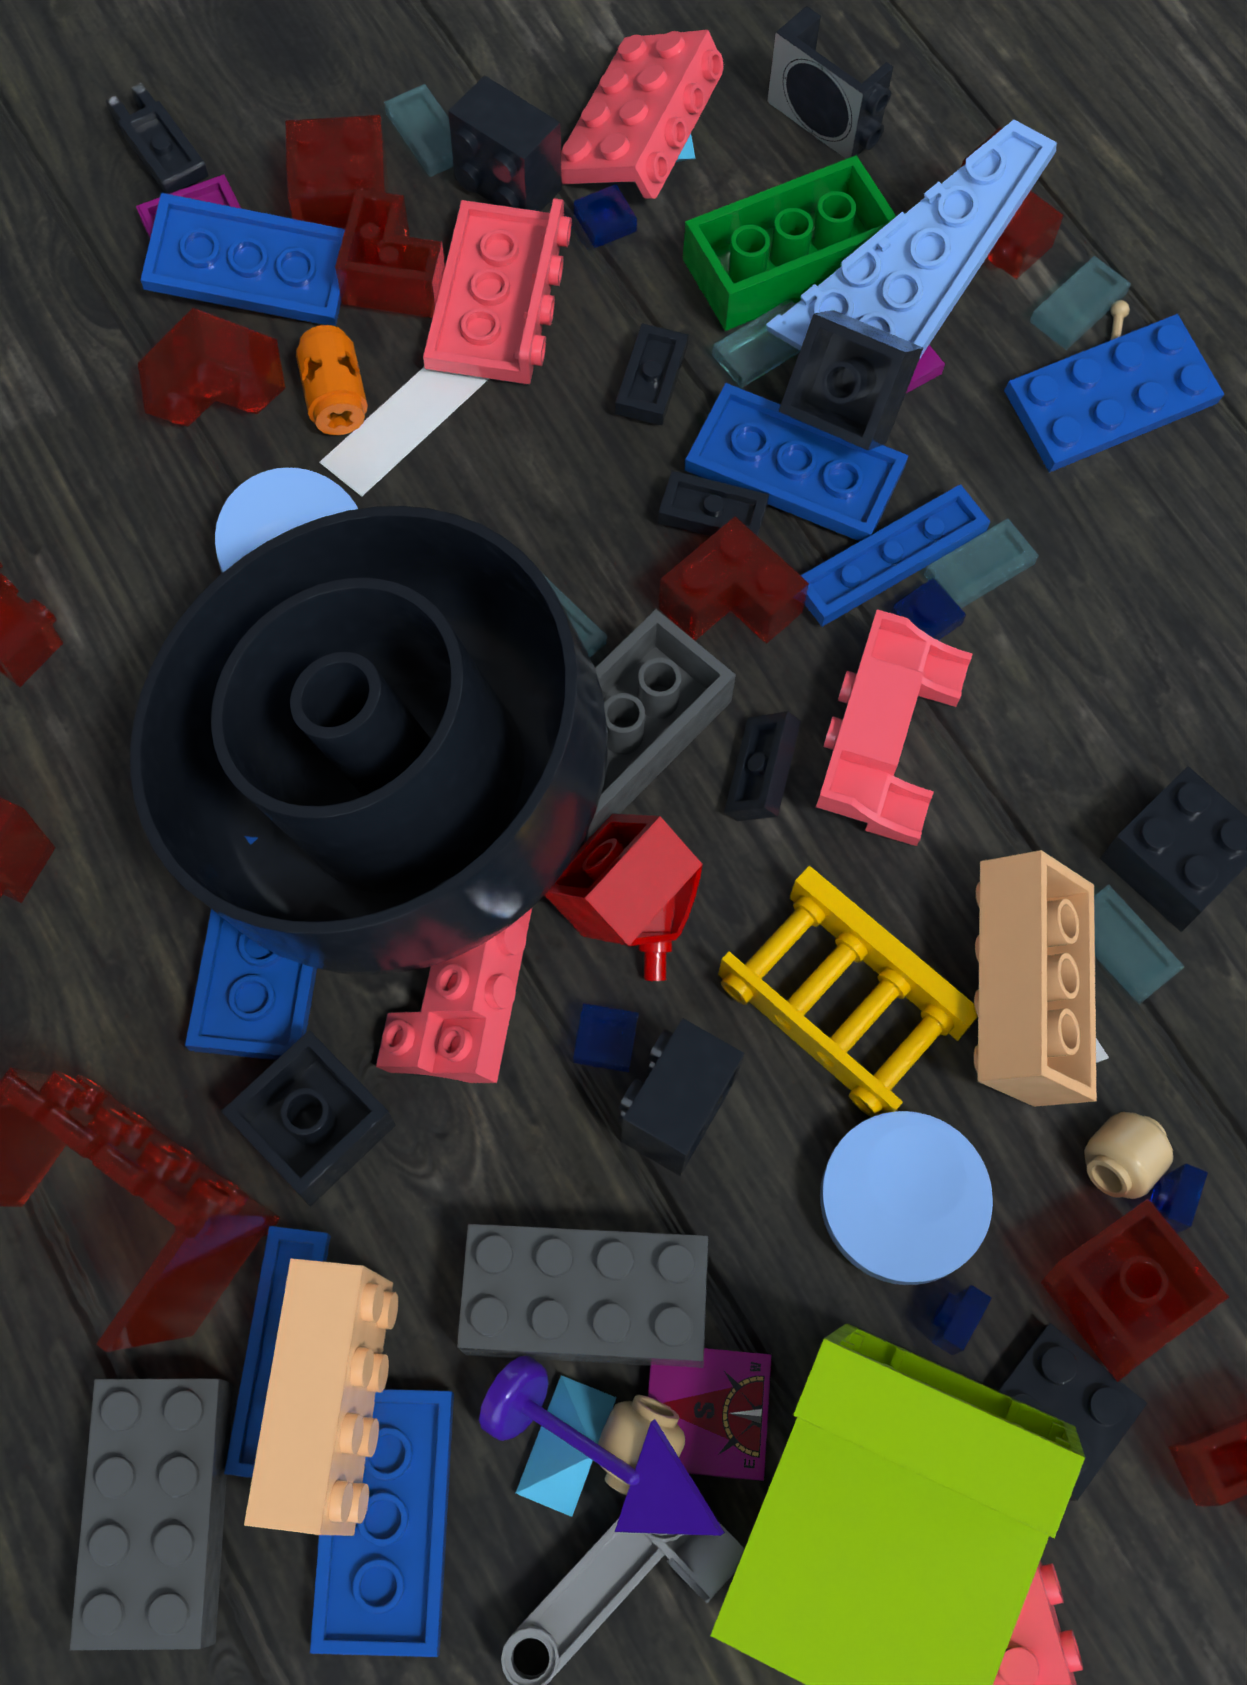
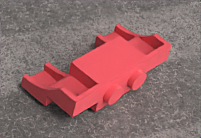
(869, 739)
(461, 1015)

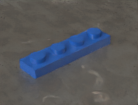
(893, 554)
(280, 1247)

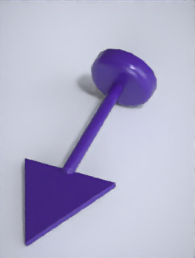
(660, 1488)

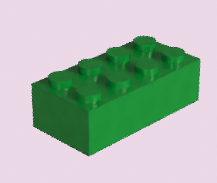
(782, 240)

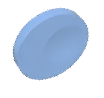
(272, 505)
(906, 1198)

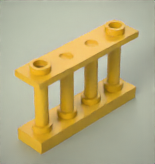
(858, 939)

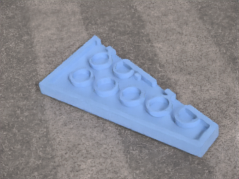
(926, 258)

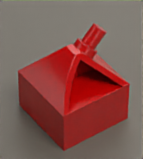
(631, 887)

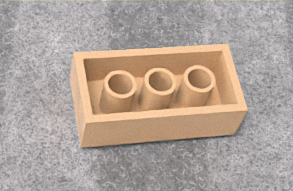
(1036, 981)
(322, 1400)

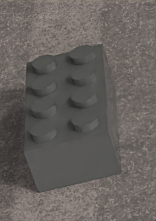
(656, 701)
(584, 1295)
(152, 1515)

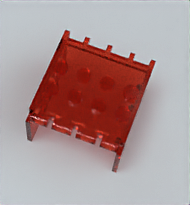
(211, 1215)

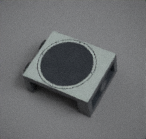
(823, 95)

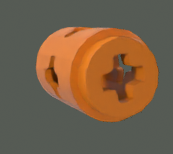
(331, 380)

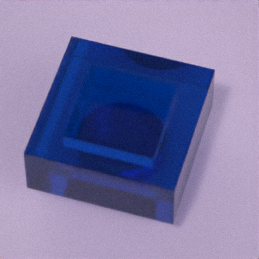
(605, 216)
(931, 610)
(606, 1037)
(1179, 1195)
(958, 1318)

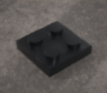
(1076, 1389)

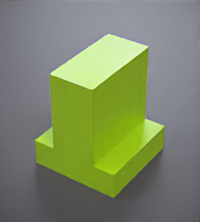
(898, 1524)

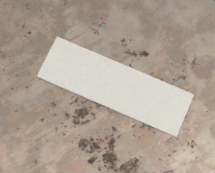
(399, 427)

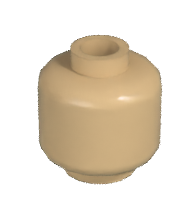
(1128, 1155)
(628, 1428)

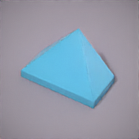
(555, 1468)

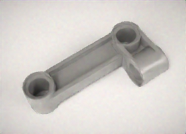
(605, 1579)

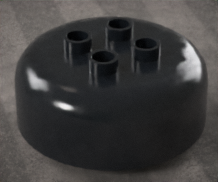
(391, 728)

